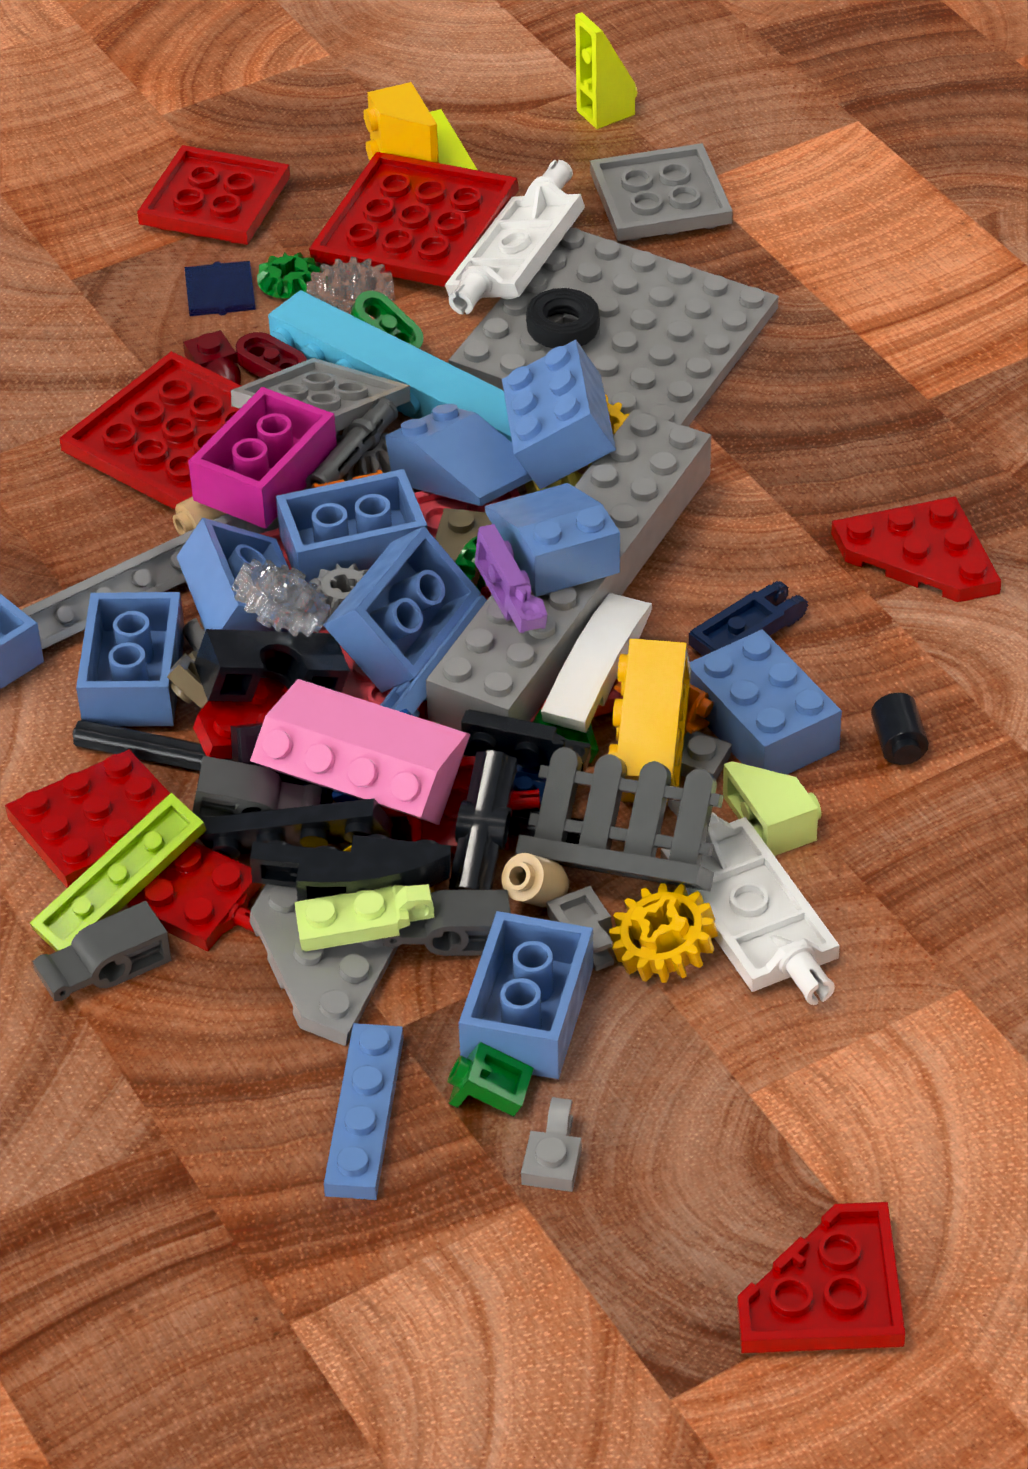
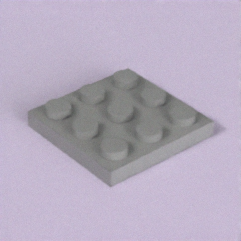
(660, 192)
(328, 387)

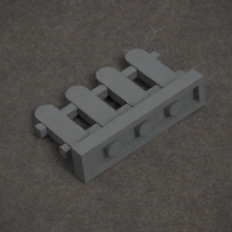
(645, 824)

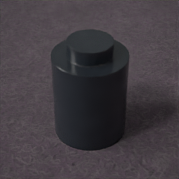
(899, 728)

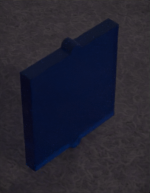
(219, 288)

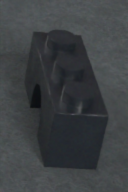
(237, 659)

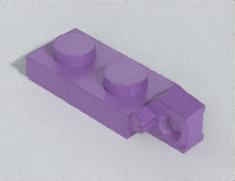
(506, 582)

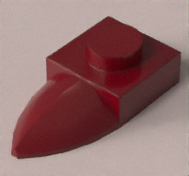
(215, 354)

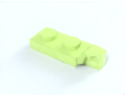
(361, 915)

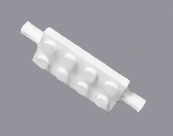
(517, 241)
(762, 914)

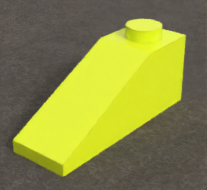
(602, 82)

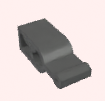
(240, 788)
(459, 922)
(106, 953)

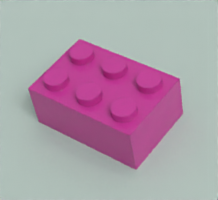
(261, 454)

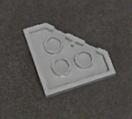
(325, 984)

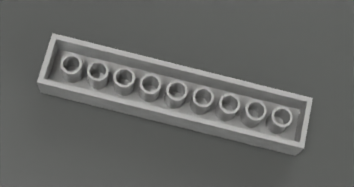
(644, 492)

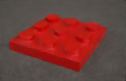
(214, 194)
(86, 813)

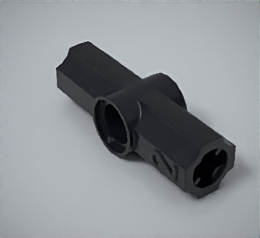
(483, 821)

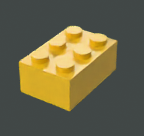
(653, 707)

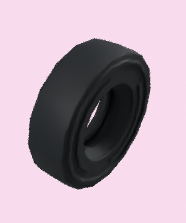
(562, 302)

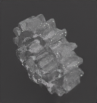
(343, 282)
(281, 597)

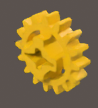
(663, 932)

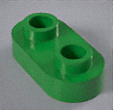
(387, 317)

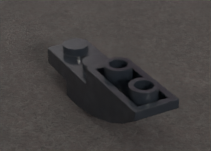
(370, 865)

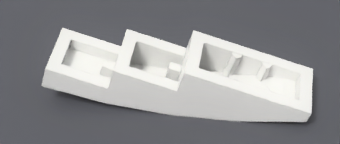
(594, 661)

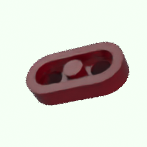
(266, 354)

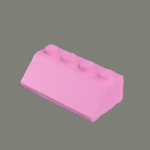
(361, 750)

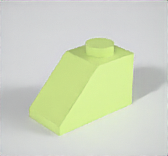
(773, 805)

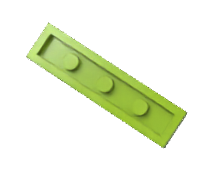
(120, 872)

